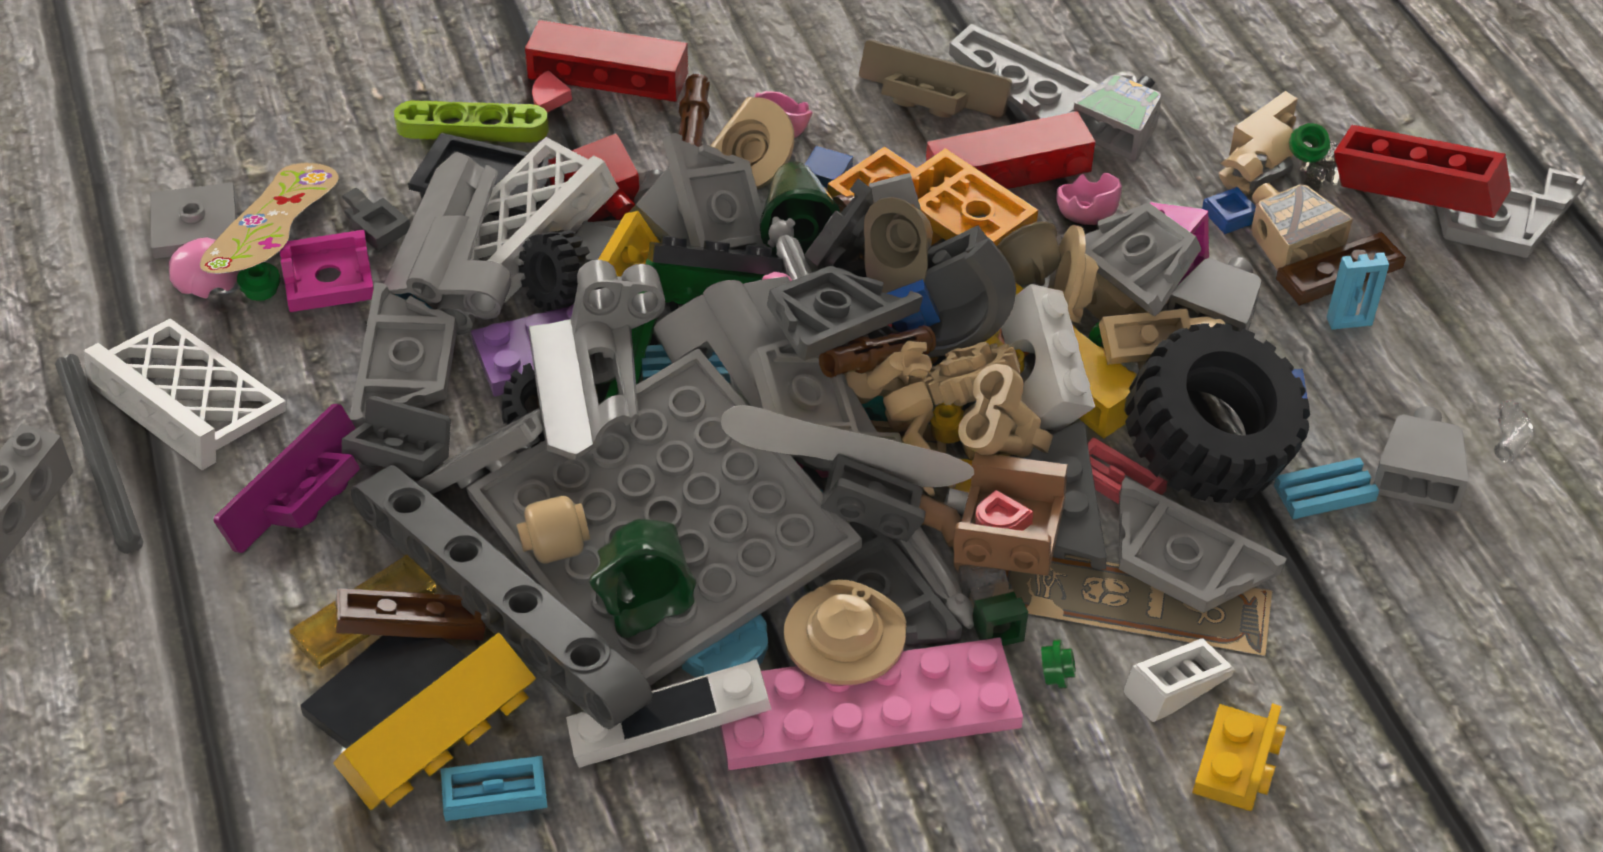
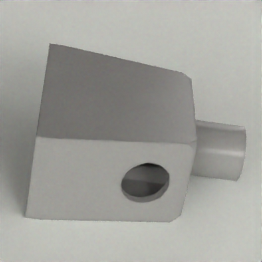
(1219, 292)
(1424, 461)

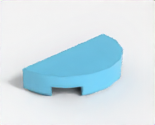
(738, 647)

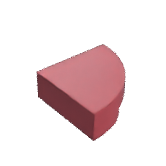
(550, 92)

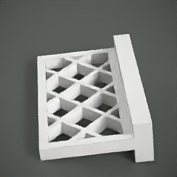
(567, 207)
(157, 405)

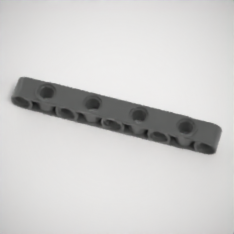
(509, 600)

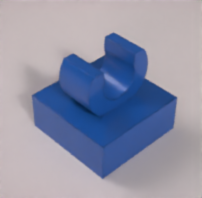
(928, 312)

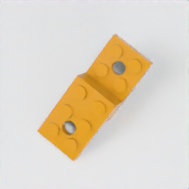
(947, 194)

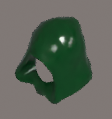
(643, 576)

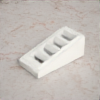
(1158, 698)

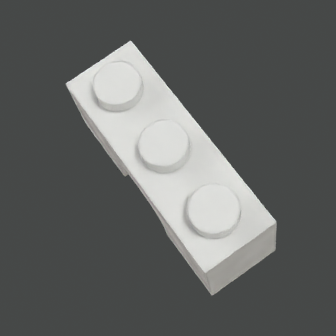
(1058, 384)

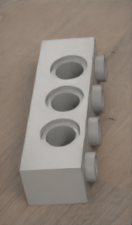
(31, 474)

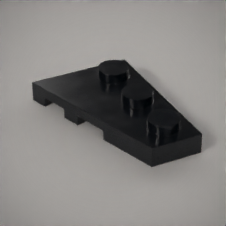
(714, 256)

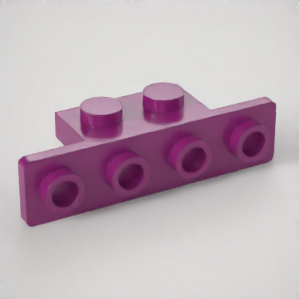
(293, 484)

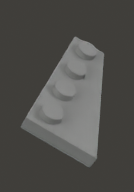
(1037, 83)

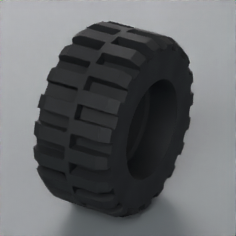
(1243, 376)

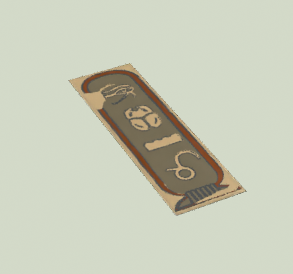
(1126, 604)

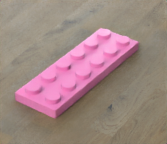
(919, 700)

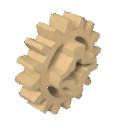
(955, 375)

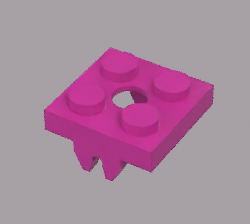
(306, 257)

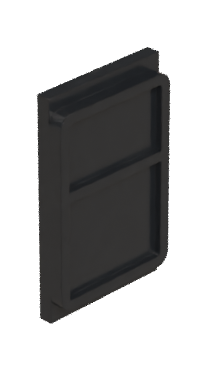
(497, 157)

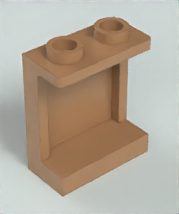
(1029, 482)

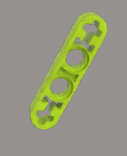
(415, 122)

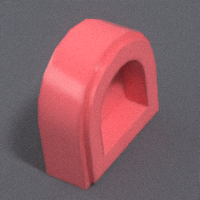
(1003, 512)

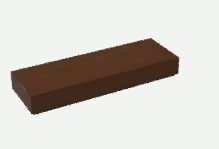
(1317, 275)
(405, 615)

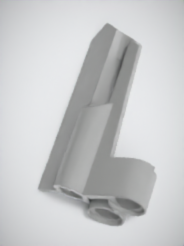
(440, 242)
(733, 324)
(591, 351)

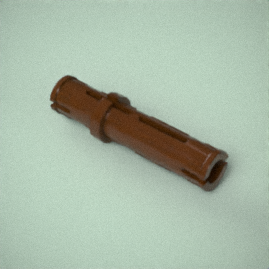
(694, 109)
(865, 353)

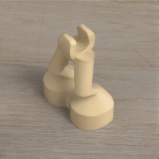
(892, 374)
(910, 412)
(988, 427)

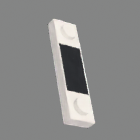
(673, 714)

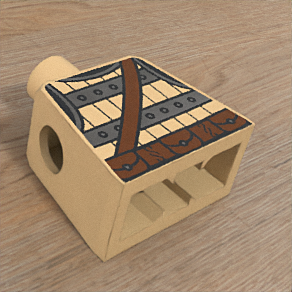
(1296, 224)

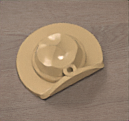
(760, 134)
(1075, 273)
(845, 633)

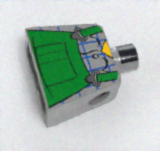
(1121, 113)

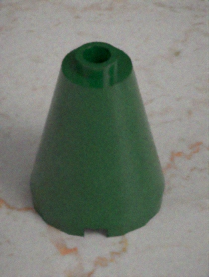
(797, 196)

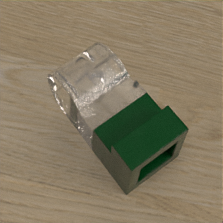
(993, 603)

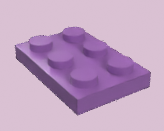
(507, 346)

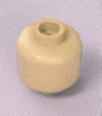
(554, 529)

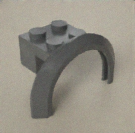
(970, 289)

